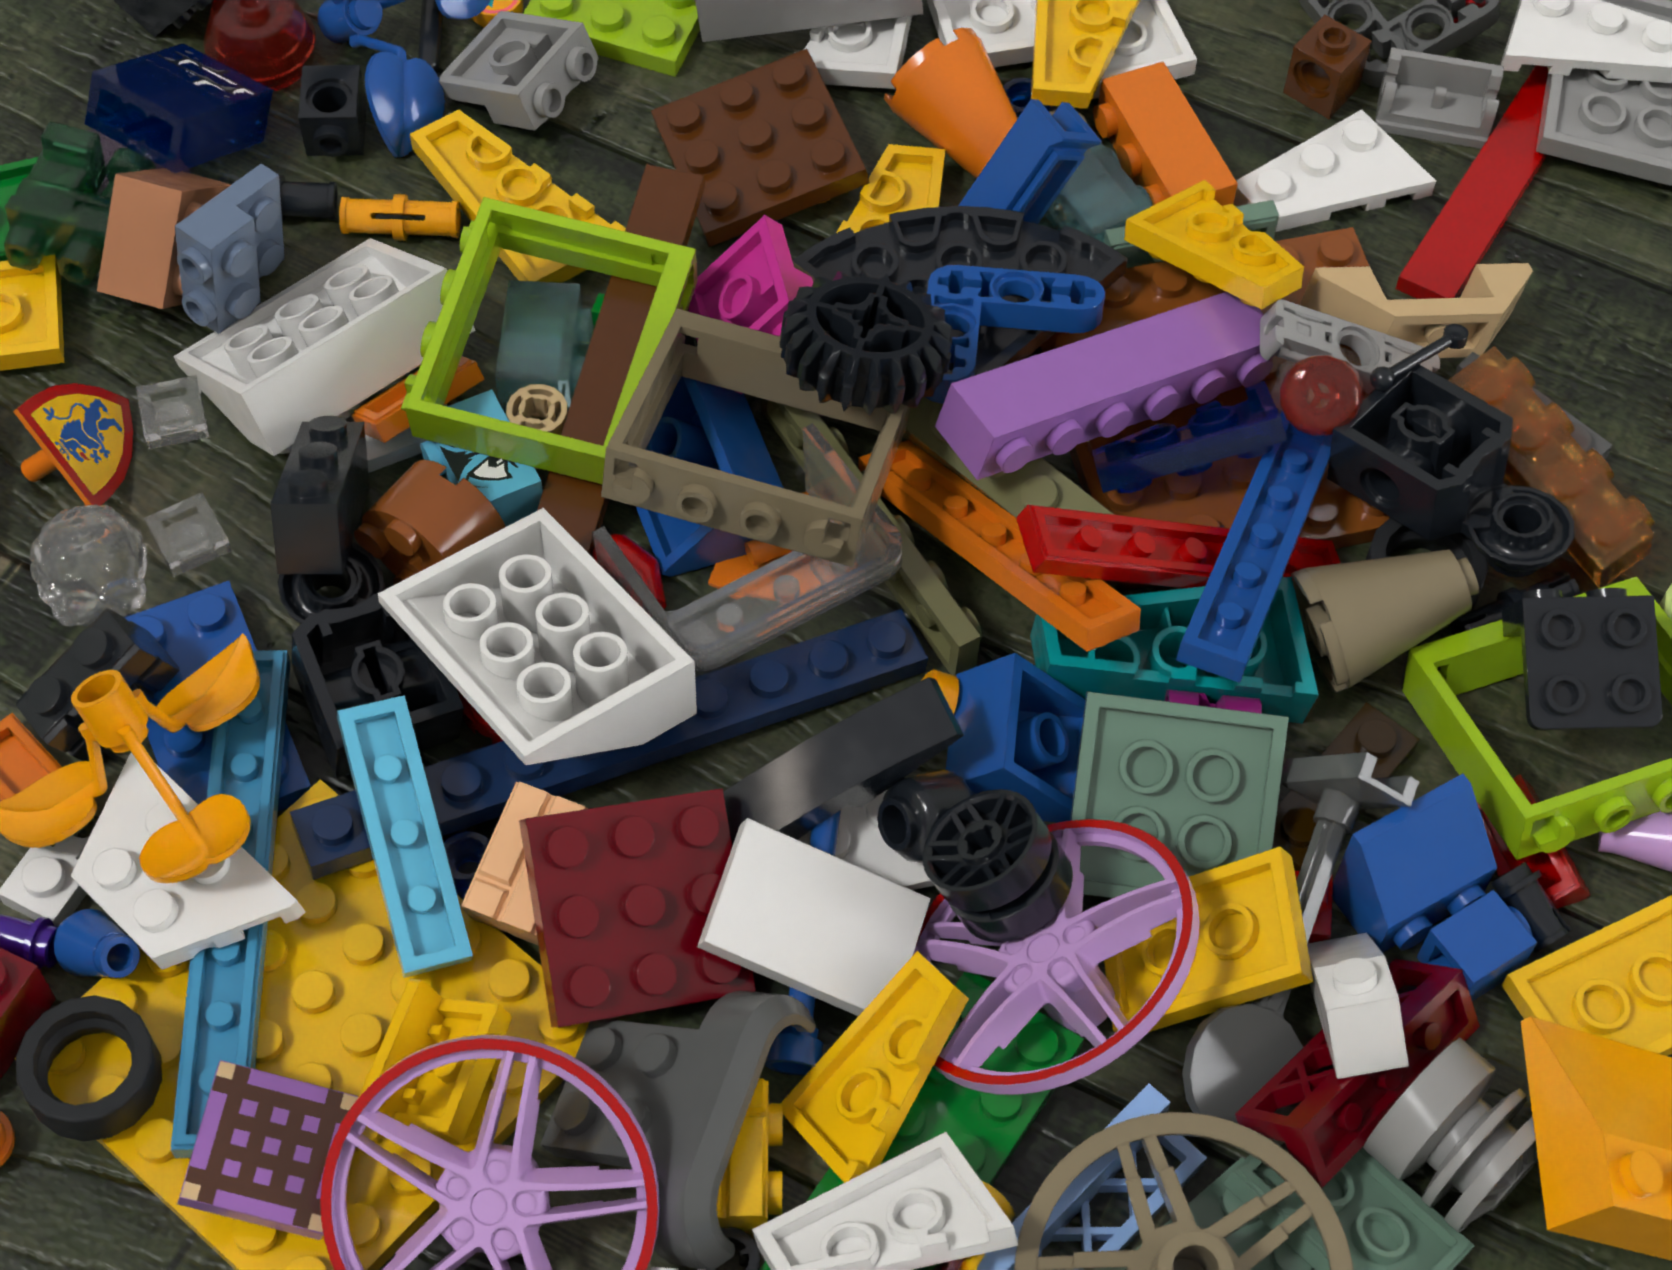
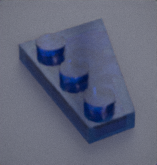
(1210, 435)

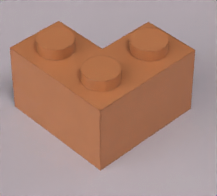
(141, 236)

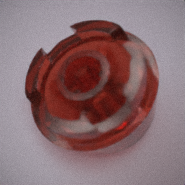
(261, 39)

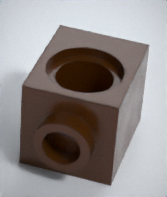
(1326, 66)

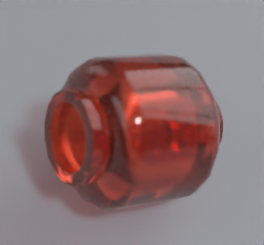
(1345, 394)

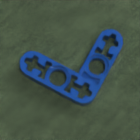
(1073, 307)

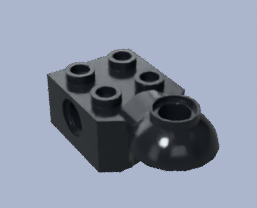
(1440, 468)
(358, 655)

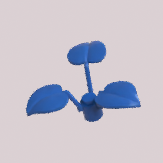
(399, 90)

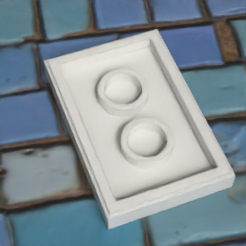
(811, 919)

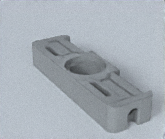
(1301, 332)

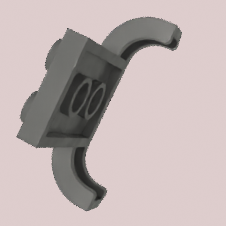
(688, 1099)

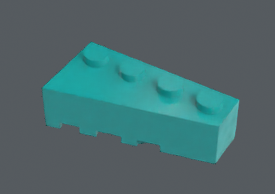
(1147, 664)

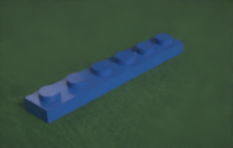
(1255, 555)

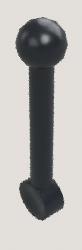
(1453, 337)

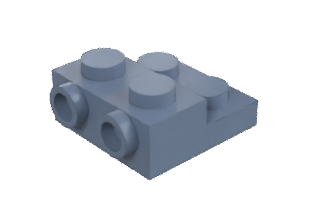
(229, 248)

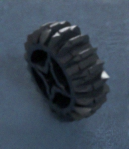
(865, 342)

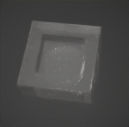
(172, 412)
(188, 534)

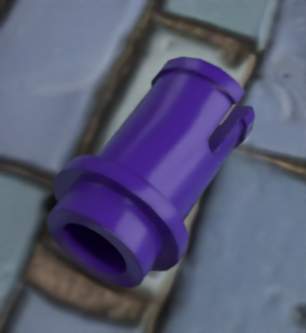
(29, 939)

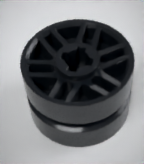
(997, 865)

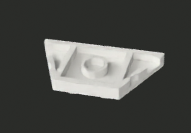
(180, 917)

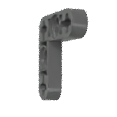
(1398, 31)

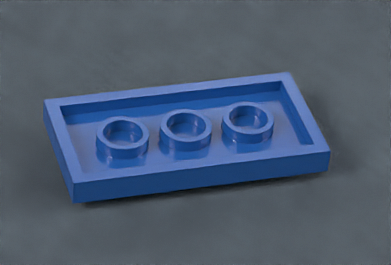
(192, 634)

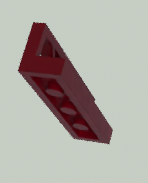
(1343, 1112)

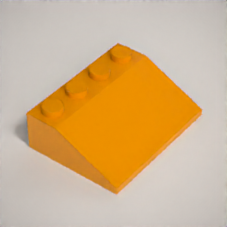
(1602, 1137)

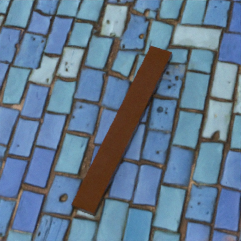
(662, 211)

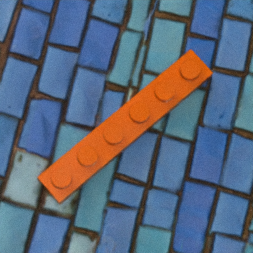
(991, 541)

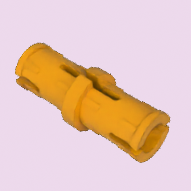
(360, 217)

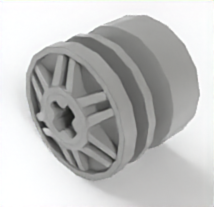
(1457, 1134)

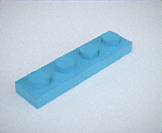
(404, 836)

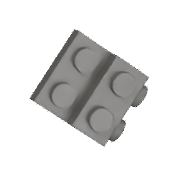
(521, 68)

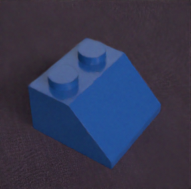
(1018, 734)
(1415, 867)

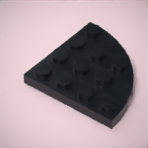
(932, 237)

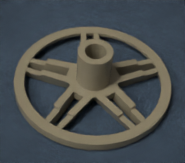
(1181, 1243)

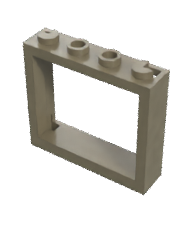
(751, 365)

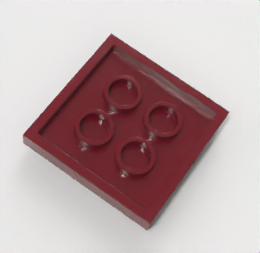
(626, 903)

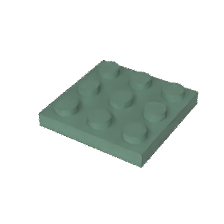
(1181, 773)

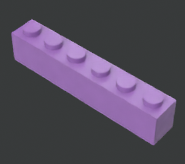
(1102, 384)

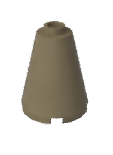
(1379, 609)

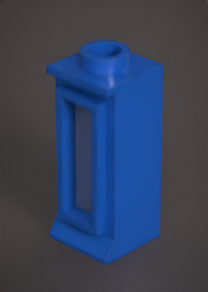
(1033, 161)

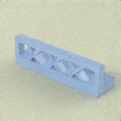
(1099, 1179)

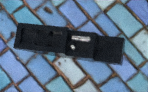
(846, 762)

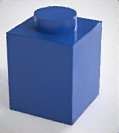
(1482, 941)

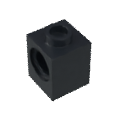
(332, 110)

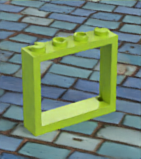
(557, 239)
(1486, 657)

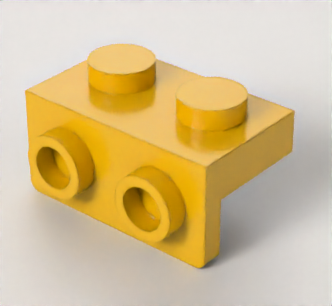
(448, 1095)

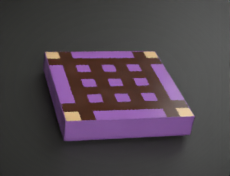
(264, 1149)

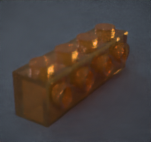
(1543, 455)

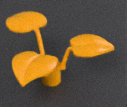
(117, 720)

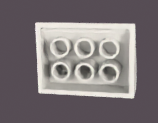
(320, 344)
(546, 644)

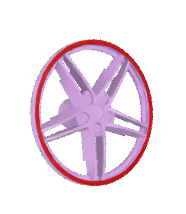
(1061, 968)
(497, 1192)

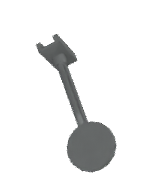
(1250, 1043)

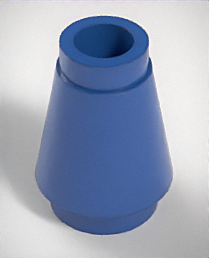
(94, 946)

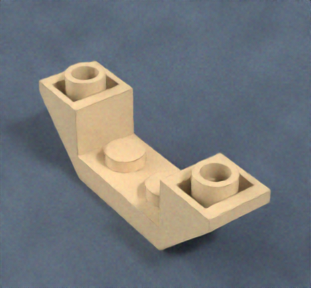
(1481, 309)

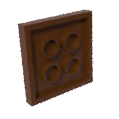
(762, 144)

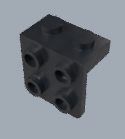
(1587, 659)

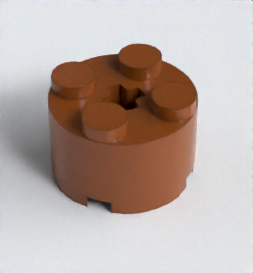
(425, 520)

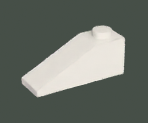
(1357, 1005)

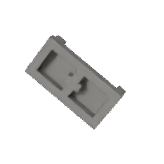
(1438, 98)

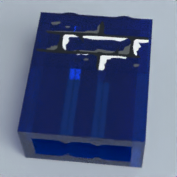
(178, 107)

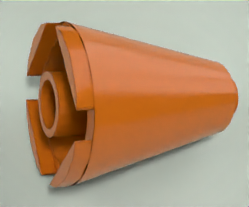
(954, 99)

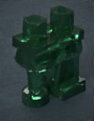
(59, 204)

